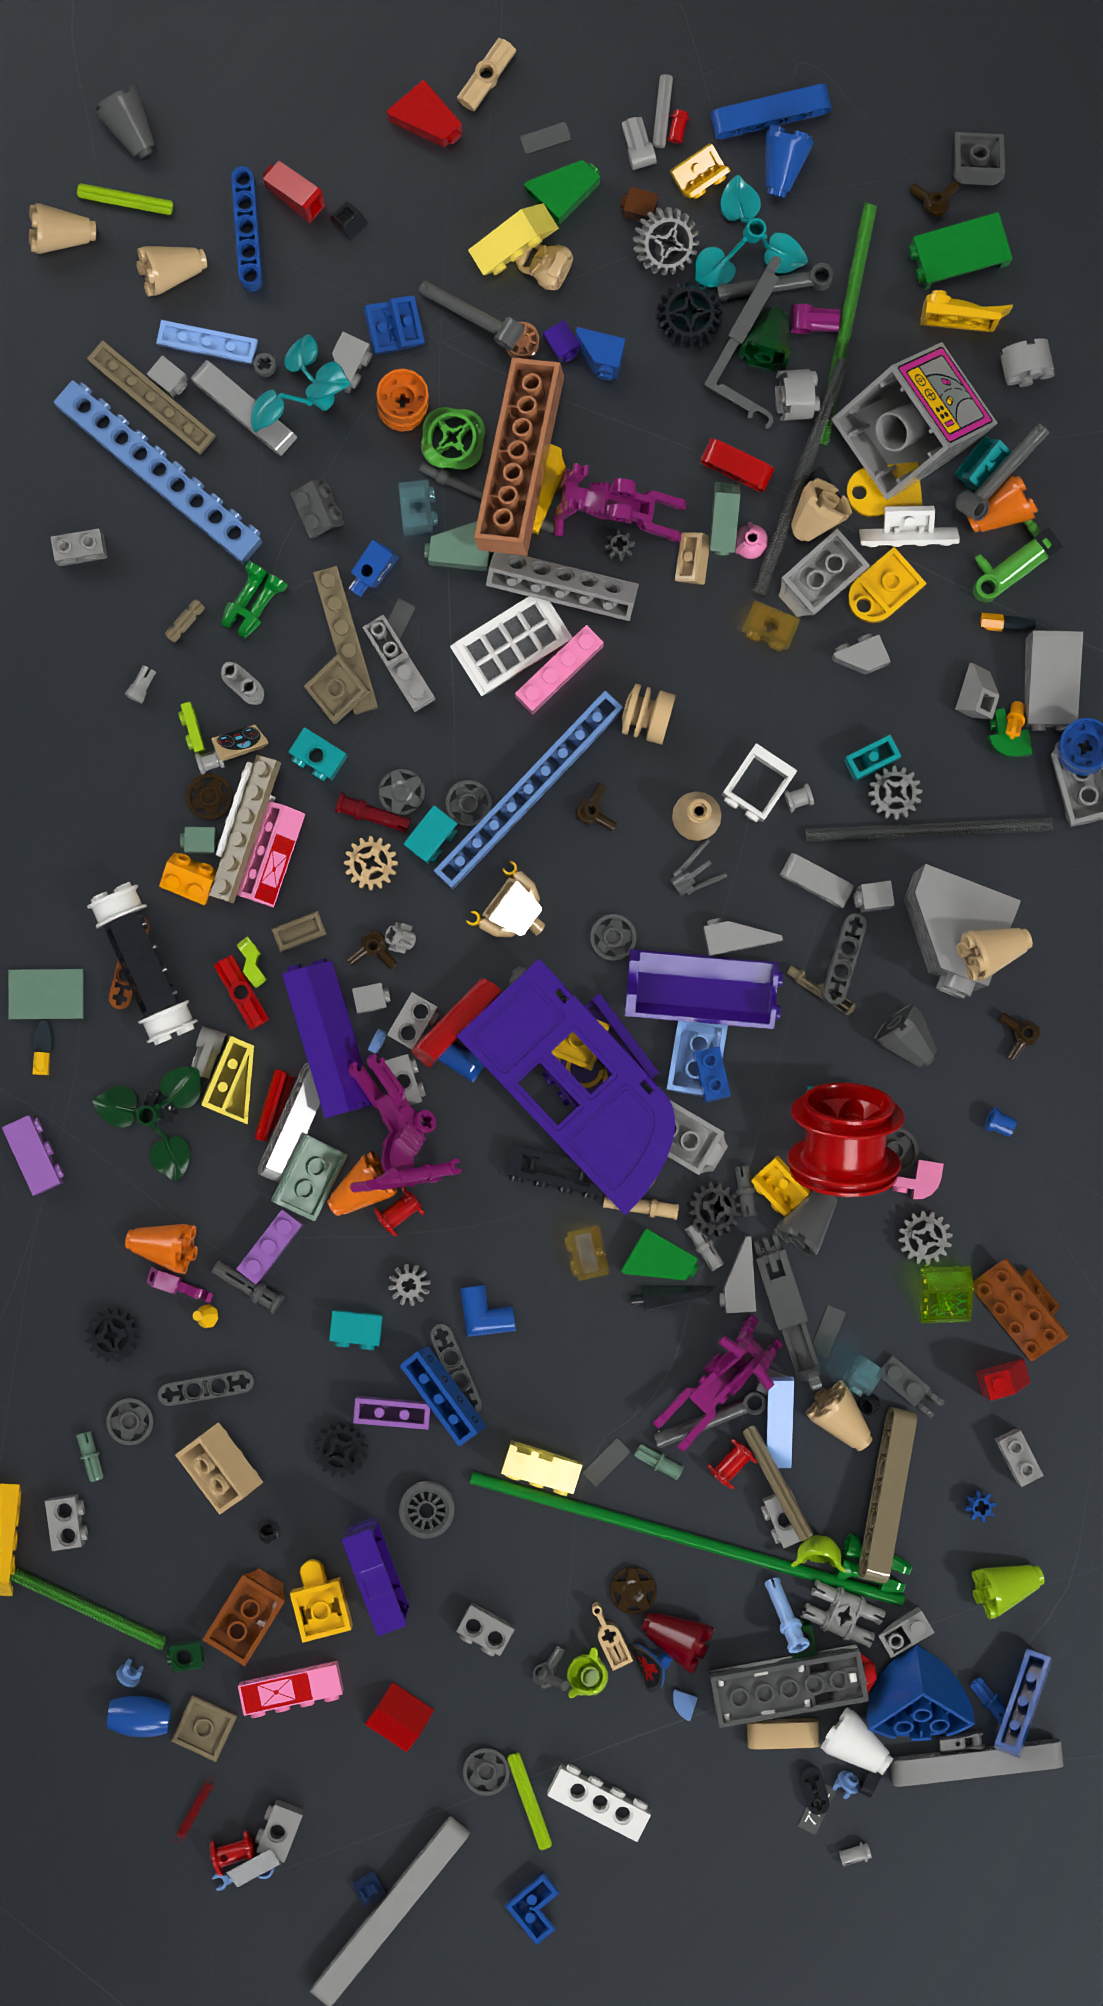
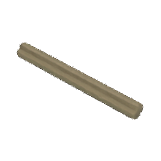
(777, 1483)

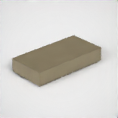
(299, 931)

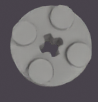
(1027, 362)
(796, 394)

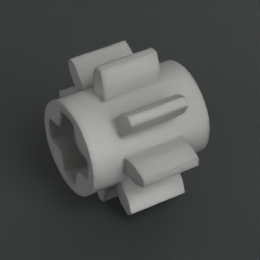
(400, 937)

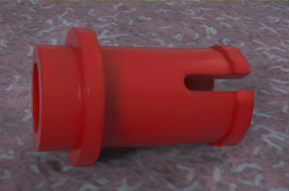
(678, 126)

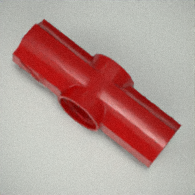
(249, 1006)

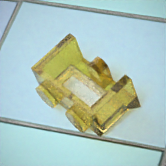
(587, 1252)

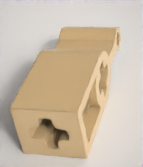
(608, 1645)

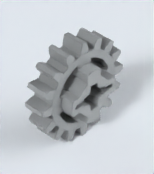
(903, 801)
(921, 1249)

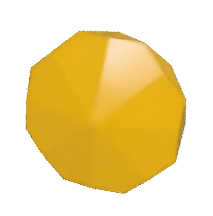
(206, 1316)

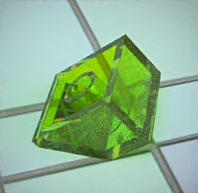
(946, 1294)

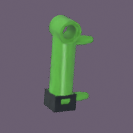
(1018, 564)

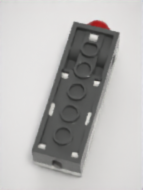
(791, 1685)

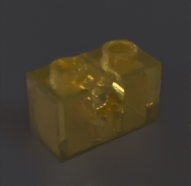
(763, 615)

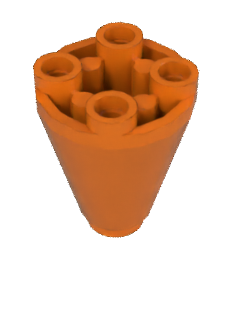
(1006, 506)
(345, 1201)
(165, 1245)

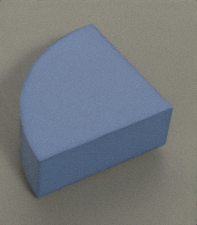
(377, 1040)
(684, 1703)

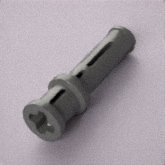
(221, 1270)

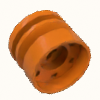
(399, 386)

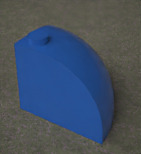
(918, 1699)

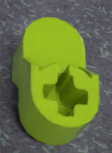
(252, 956)

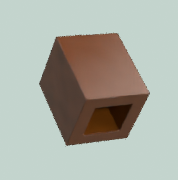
(638, 204)

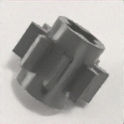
(624, 541)

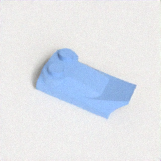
(688, 1039)

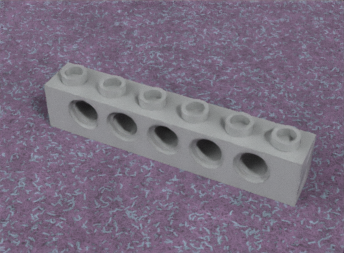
(562, 585)

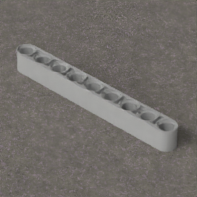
(390, 1911)

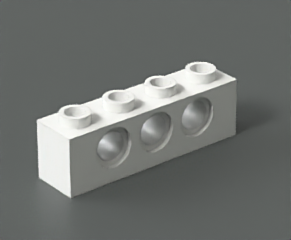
(629, 1826)

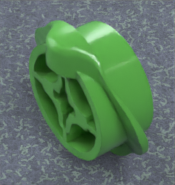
(437, 419)

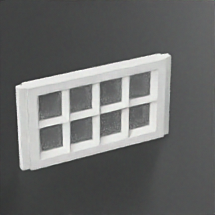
(511, 643)

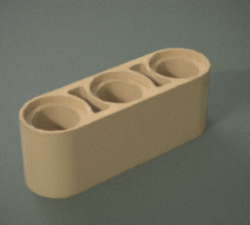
(783, 1733)

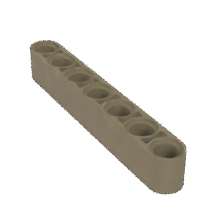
(887, 1495)

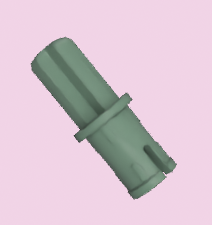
(90, 1456)
(659, 1461)

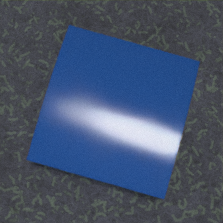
(393, 325)

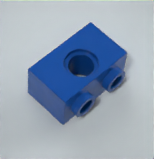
(711, 1074)

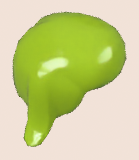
(820, 1550)
(587, 1675)

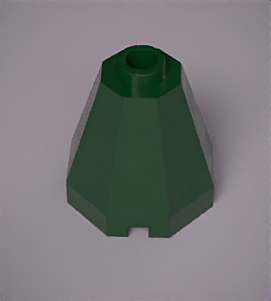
(768, 341)

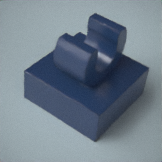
(369, 1888)

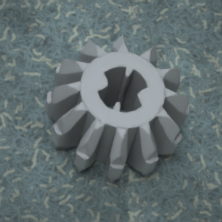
(405, 1277)

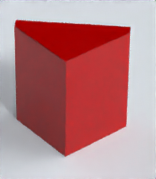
(399, 1717)

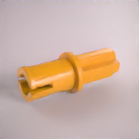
(1015, 719)

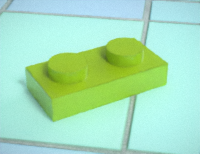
(189, 718)

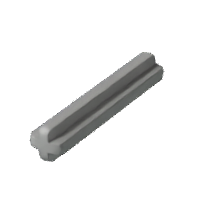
(662, 111)

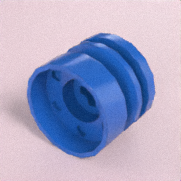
(1078, 732)

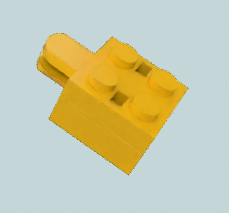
(322, 1602)

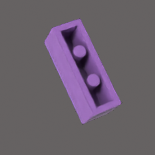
(33, 1154)
(270, 1246)
(392, 1412)

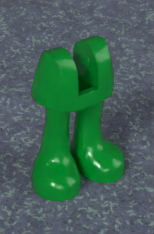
(232, 610)
(852, 1548)

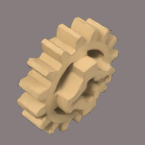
(375, 852)

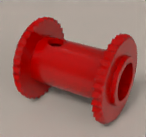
(399, 1211)
(732, 1463)
(235, 1853)

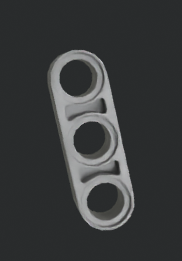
(817, 880)

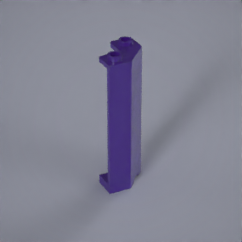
(703, 989)
(326, 1035)

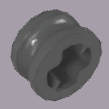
(264, 372)

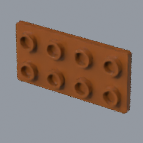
(1021, 1307)

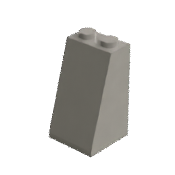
(1052, 679)

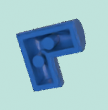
(462, 1062)
(480, 1319)
(527, 1907)

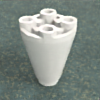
(856, 1744)

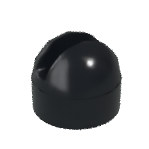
(869, 1404)
(268, 1532)

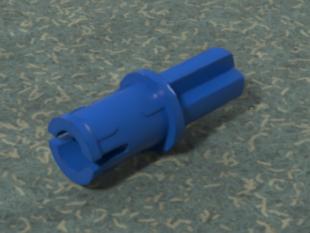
(989, 1698)

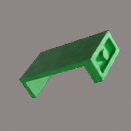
(960, 249)

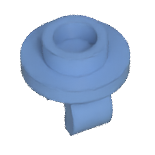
(129, 1675)
(848, 1782)

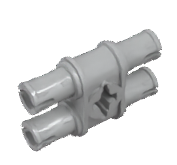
(242, 683)
(845, 1625)

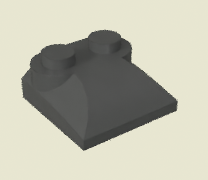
(979, 158)

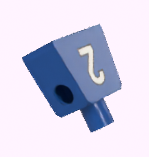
(381, 561)

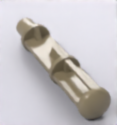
(799, 977)

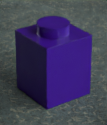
(561, 342)

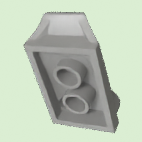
(821, 575)
(1080, 793)
(696, 1142)

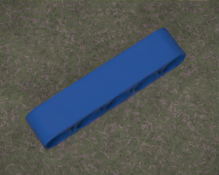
(770, 110)
(247, 217)

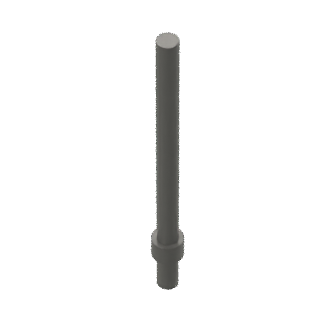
(443, 477)

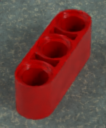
(737, 465)

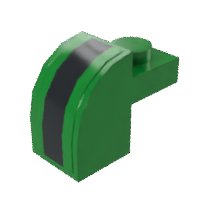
(1002, 744)

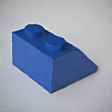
(601, 352)

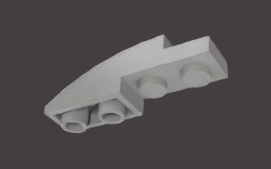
(398, 663)

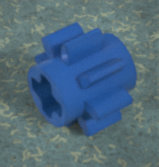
(986, 1510)

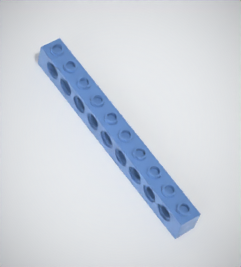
(69, 403)
(528, 790)

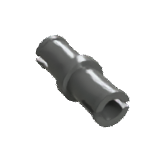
(745, 1191)

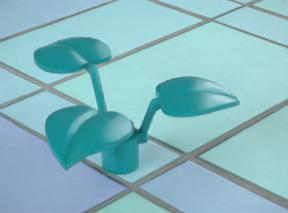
(743, 203)
(329, 381)

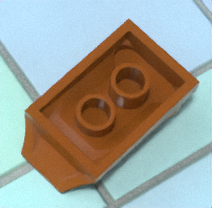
(246, 1615)

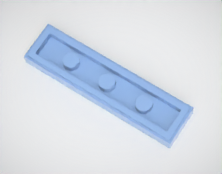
(207, 342)
(780, 1421)

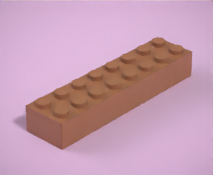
(519, 456)

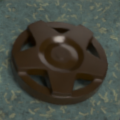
(209, 796)
(633, 1590)

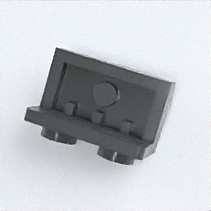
(317, 507)

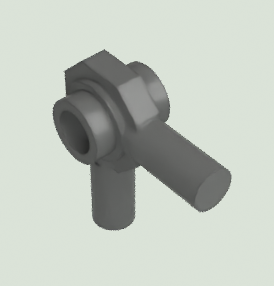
(546, 1673)

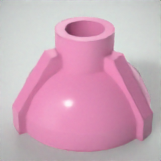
(749, 549)

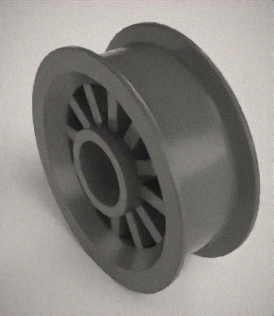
(405, 1516)

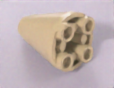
(58, 229)
(168, 266)
(694, 826)
(992, 950)
(840, 1416)

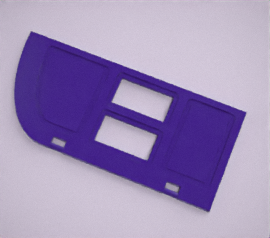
(616, 1131)

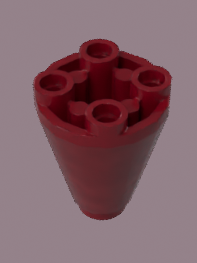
(679, 1638)

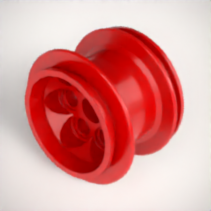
(845, 1140)

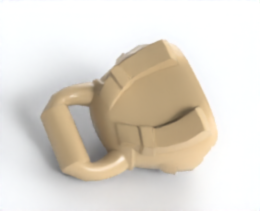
(548, 265)

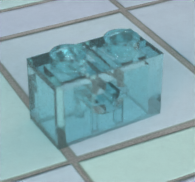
(414, 522)
(863, 1376)

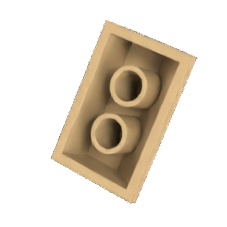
(219, 1468)

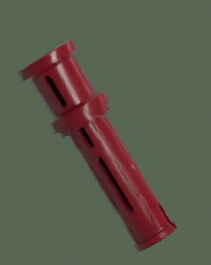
(362, 810)

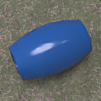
(138, 1716)

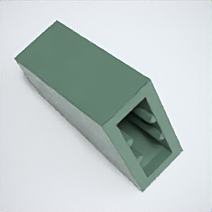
(724, 517)
(457, 549)

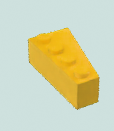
(9, 1518)

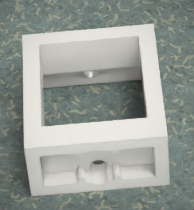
(773, 763)

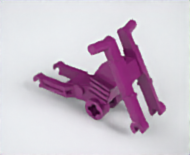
(612, 502)
(404, 1132)
(725, 1376)

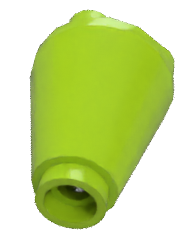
(1004, 1587)

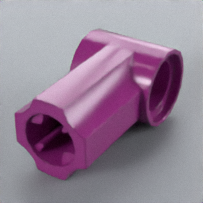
(808, 319)

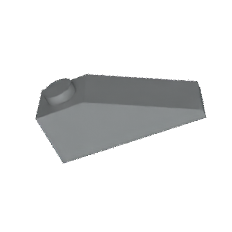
(731, 937)
(740, 1286)

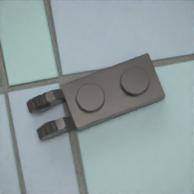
(908, 1385)

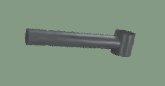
(784, 282)
(506, 332)
(976, 504)
(722, 1415)

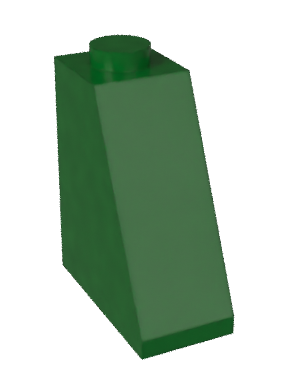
(564, 188)
(659, 1258)

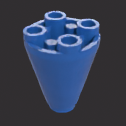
(785, 158)

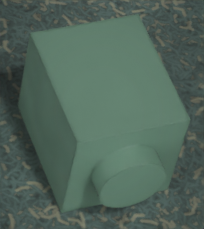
(199, 840)

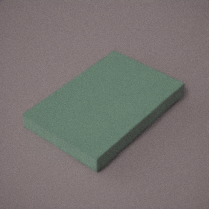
(46, 994)
(309, 1177)

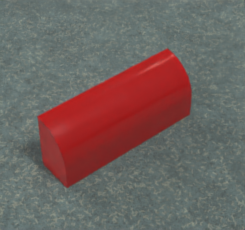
(444, 1033)

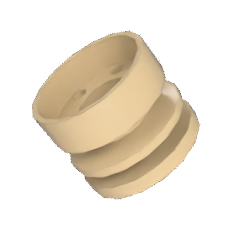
(648, 713)

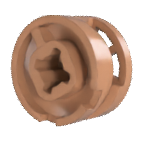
(527, 344)

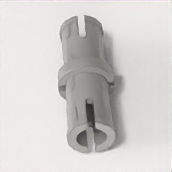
(704, 1247)

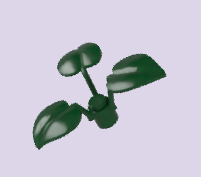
(118, 1109)

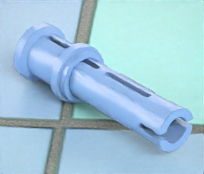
(789, 1624)

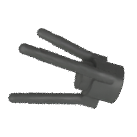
(684, 881)

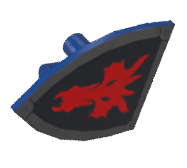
(650, 1666)

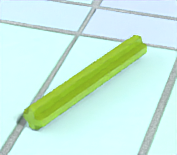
(125, 199)
(529, 1801)

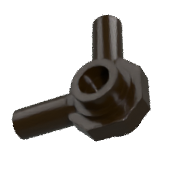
(935, 202)
(589, 810)
(372, 944)
(1025, 1034)

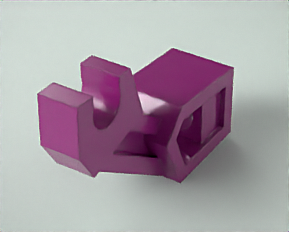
(172, 1283)

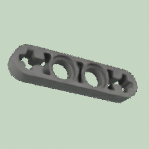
(841, 958)
(458, 1368)
(206, 1387)

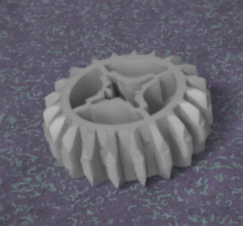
(669, 231)

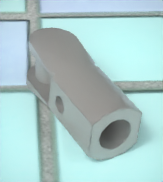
(957, 1742)

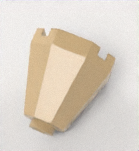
(819, 510)

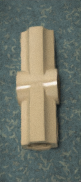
(494, 62)

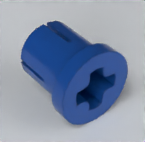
(1000, 1122)

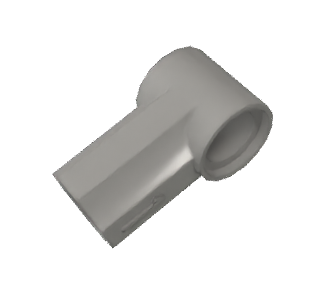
(639, 148)
(209, 1046)

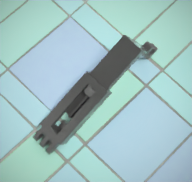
(737, 336)
(788, 1310)

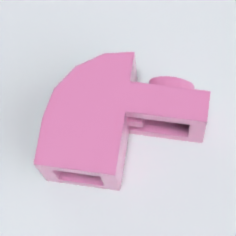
(924, 1182)

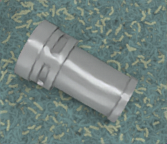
(138, 689)

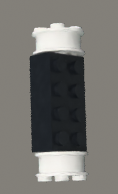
(140, 963)

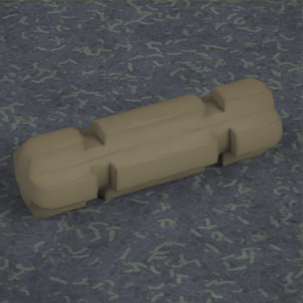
(184, 620)

